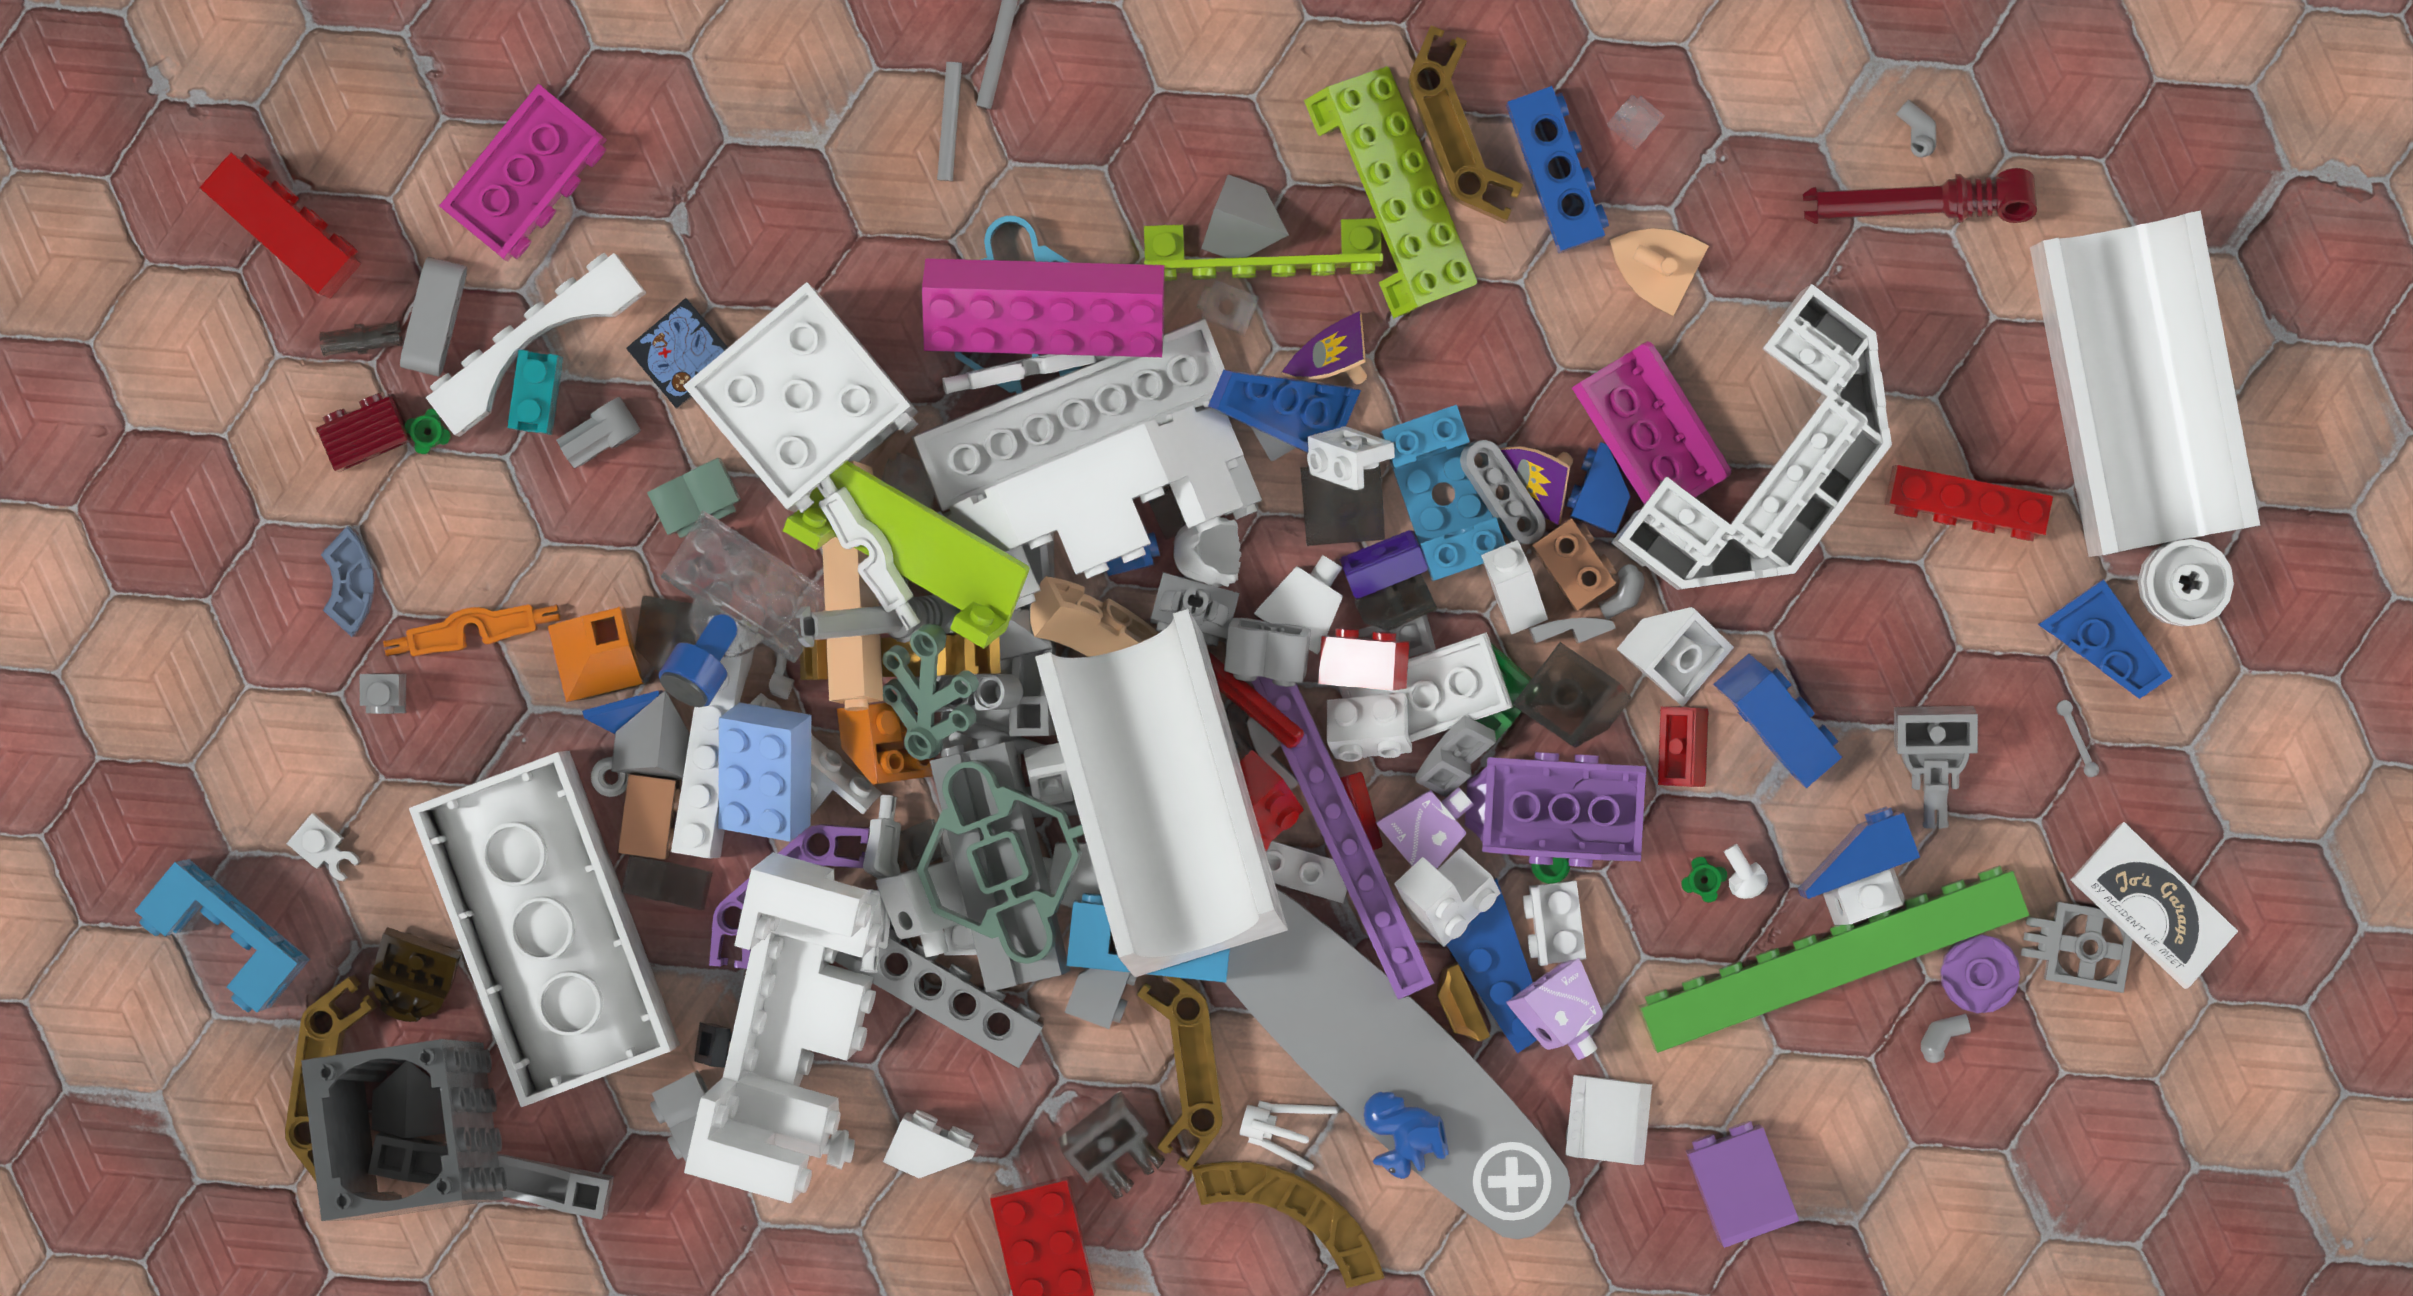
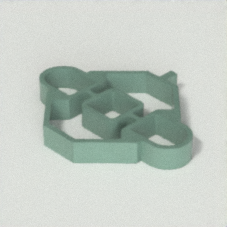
(953, 821)

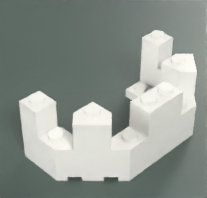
(1808, 483)
(1092, 492)
(789, 1004)

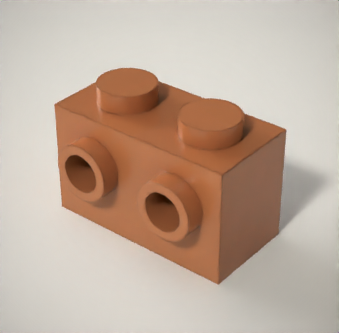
(1574, 563)

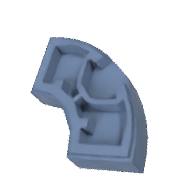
(352, 581)

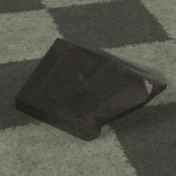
(1396, 604)
(662, 627)

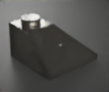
(1342, 514)
(1572, 697)

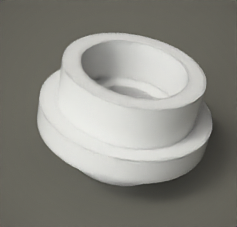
(601, 785)

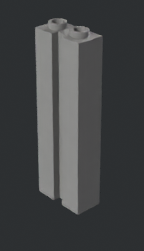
(999, 865)

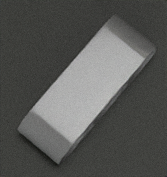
(433, 316)
(984, 697)

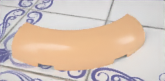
(1082, 622)

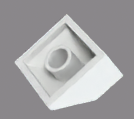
(1676, 651)

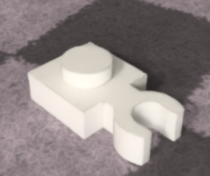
(319, 844)

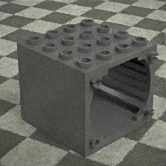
(344, 1139)

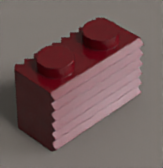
(362, 433)

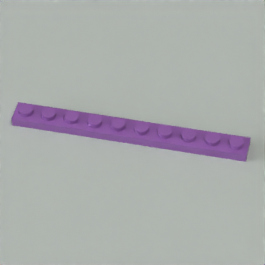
(1349, 845)

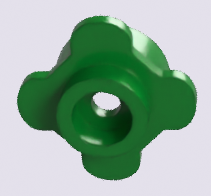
(424, 442)
(1693, 882)

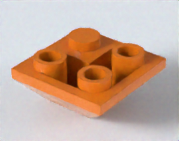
(595, 654)
(877, 746)

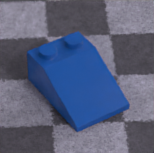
(1867, 850)

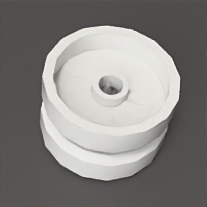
(2209, 582)

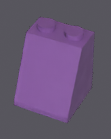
(1741, 1184)

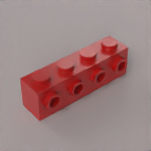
(1968, 500)

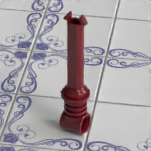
(2010, 196)

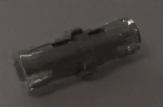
(360, 338)

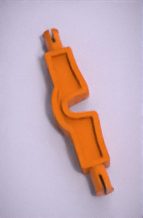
(492, 626)

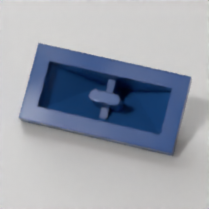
(616, 714)

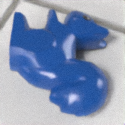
(1413, 1132)

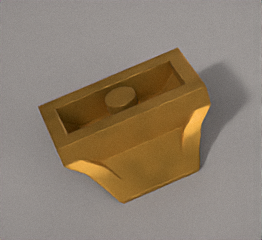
(1460, 1004)

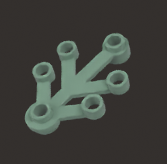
(922, 736)

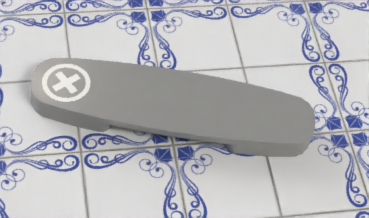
(1360, 1040)

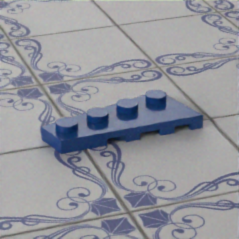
(1283, 406)
(1495, 967)

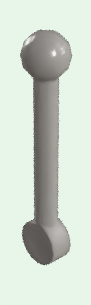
(2064, 709)

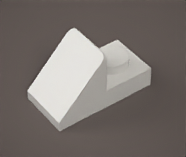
(1048, 774)

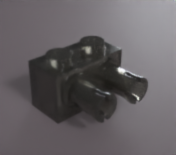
(1103, 1138)

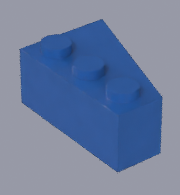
(1779, 719)

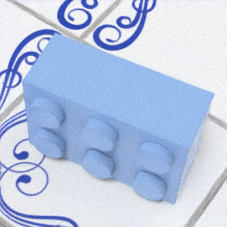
(764, 771)

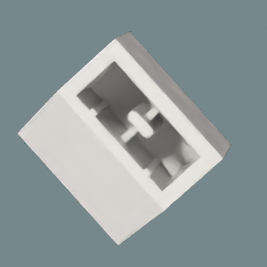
(926, 1148)

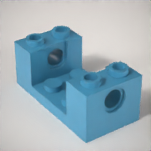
(1430, 454)
(182, 894)
(1091, 946)

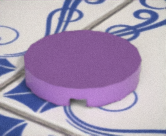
(1980, 974)

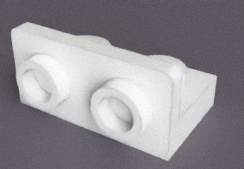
(1344, 453)
(1556, 922)

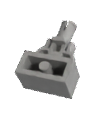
(1209, 606)
(1935, 744)

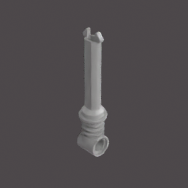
(873, 620)

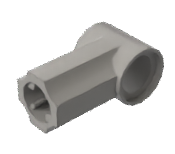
(607, 428)

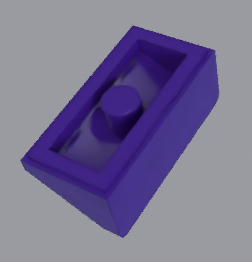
(1383, 564)

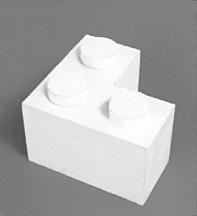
(1447, 897)

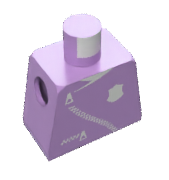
(1427, 826)
(1560, 1008)

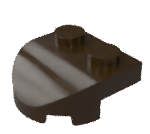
(412, 975)

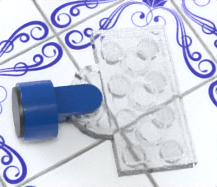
(737, 602)

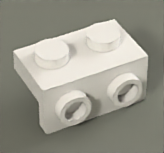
(1368, 727)

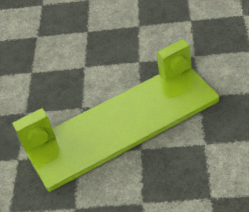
(1398, 187)
(1358, 244)
(928, 552)

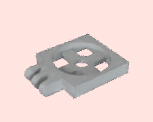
(2052, 940)

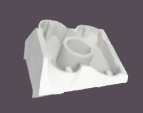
(1608, 1120)

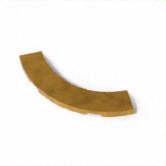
(1298, 1199)

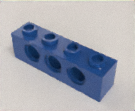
(1566, 230)

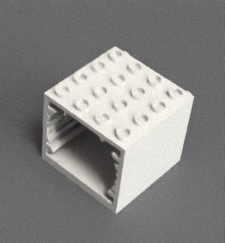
(800, 397)

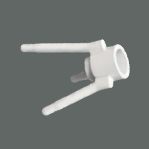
(1260, 1125)

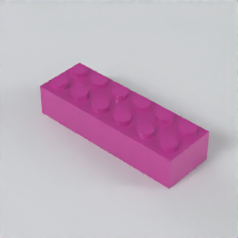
(1043, 307)

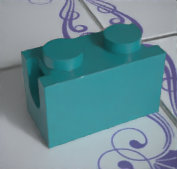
(535, 392)

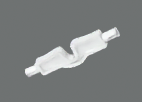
(1016, 371)
(878, 568)
(881, 863)

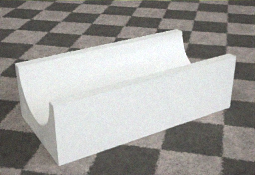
(2144, 384)
(1162, 799)
(544, 927)

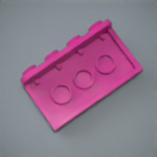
(524, 174)
(1651, 424)

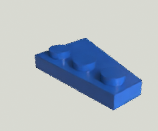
(2108, 637)

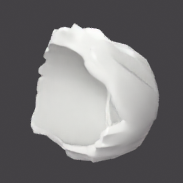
(1209, 555)

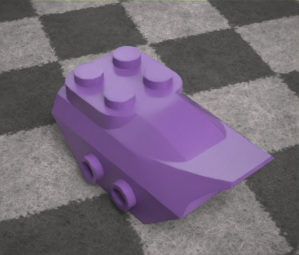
(1558, 809)

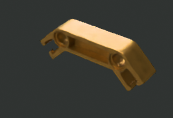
(1450, 131)
(957, 656)
(316, 1044)
(1194, 1067)

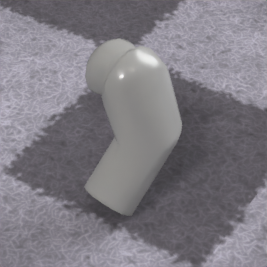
(1922, 129)
(1628, 592)
(1939, 1034)

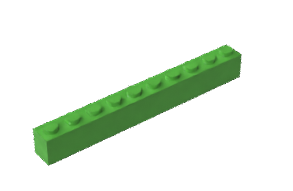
(1832, 960)

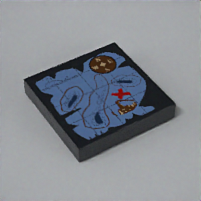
(677, 350)

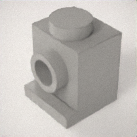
(383, 693)

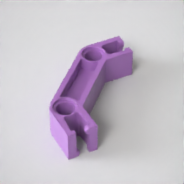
(796, 849)

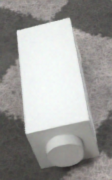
(1514, 587)

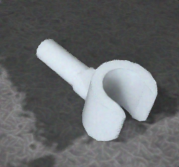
(779, 684)

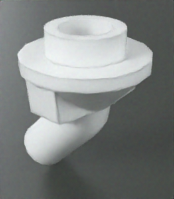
(1748, 879)
(839, 1149)

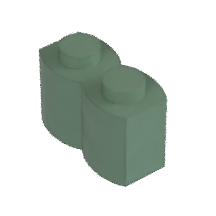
(686, 496)

